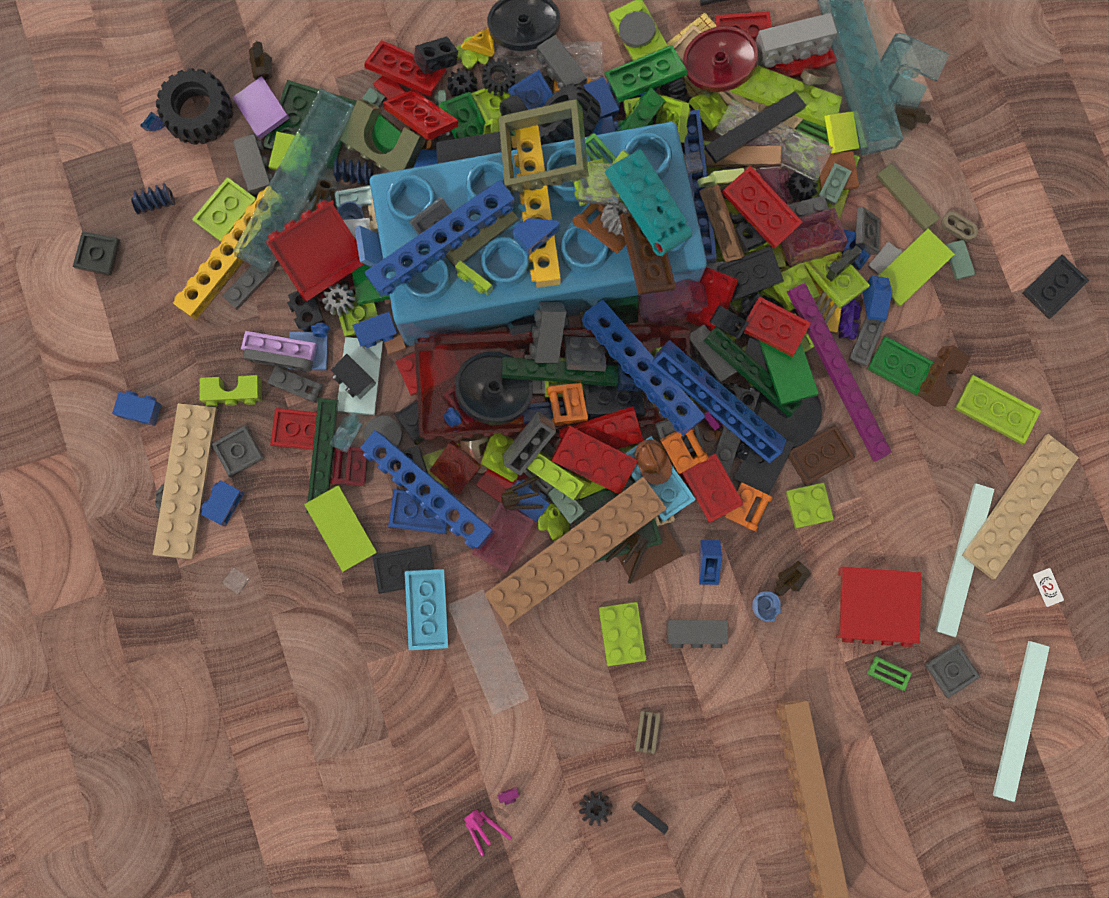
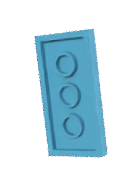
(672, 492)
(426, 609)

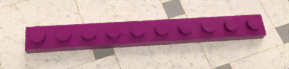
(839, 373)

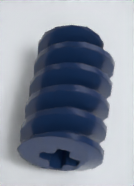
(352, 172)
(152, 198)

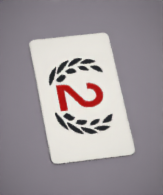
(1048, 587)

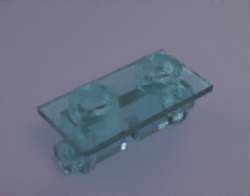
(346, 432)

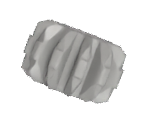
(611, 218)
(333, 295)

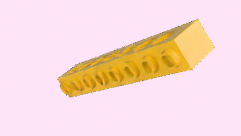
(530, 138)
(218, 278)

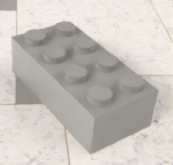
(795, 40)

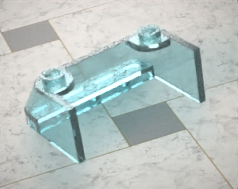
(905, 60)

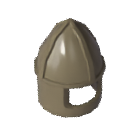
(475, 448)

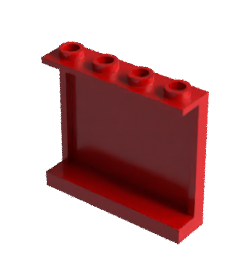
(315, 249)
(880, 606)

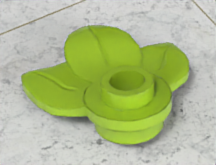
(469, 57)
(553, 522)

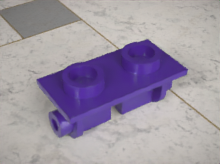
(847, 327)

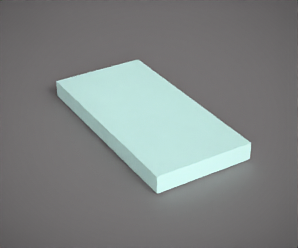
(370, 362)

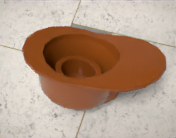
(653, 462)

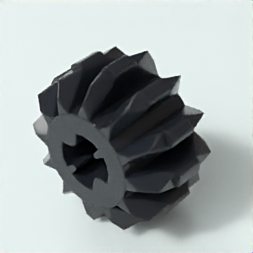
(461, 77)
(675, 89)
(802, 193)
(601, 811)

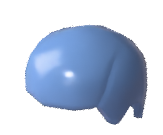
(350, 210)
(766, 606)

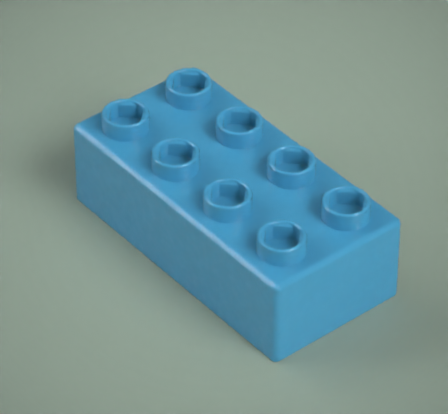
(588, 268)

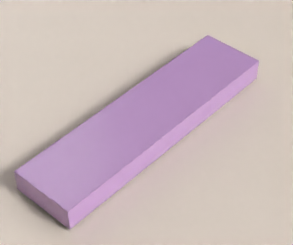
(279, 345)

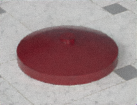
(720, 59)

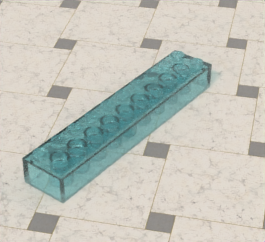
(862, 76)
(295, 177)

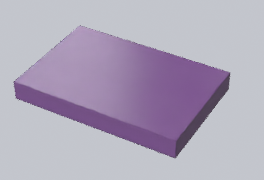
(260, 107)

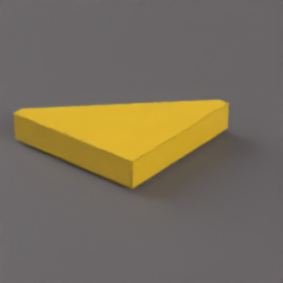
(480, 43)

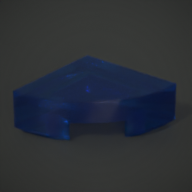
(152, 123)

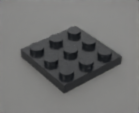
(607, 399)

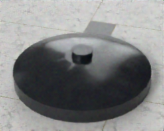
(523, 23)
(487, 395)
(799, 426)

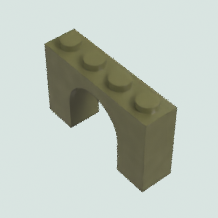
(358, 137)

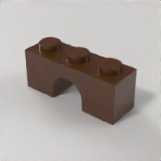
(935, 388)

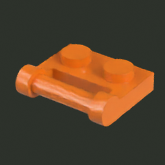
(573, 403)
(679, 453)
(748, 496)

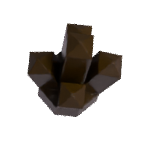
(260, 62)
(909, 115)
(792, 578)

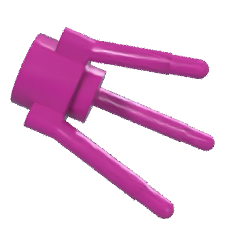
(475, 821)

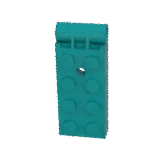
(649, 202)

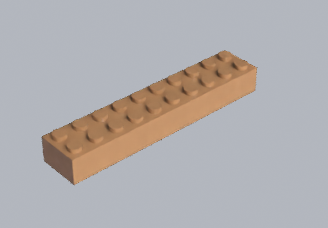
(575, 551)
(812, 799)

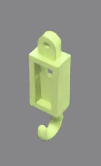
(722, 178)

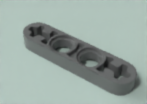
(278, 360)

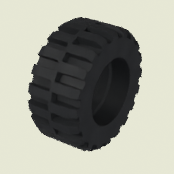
(181, 88)
(563, 129)

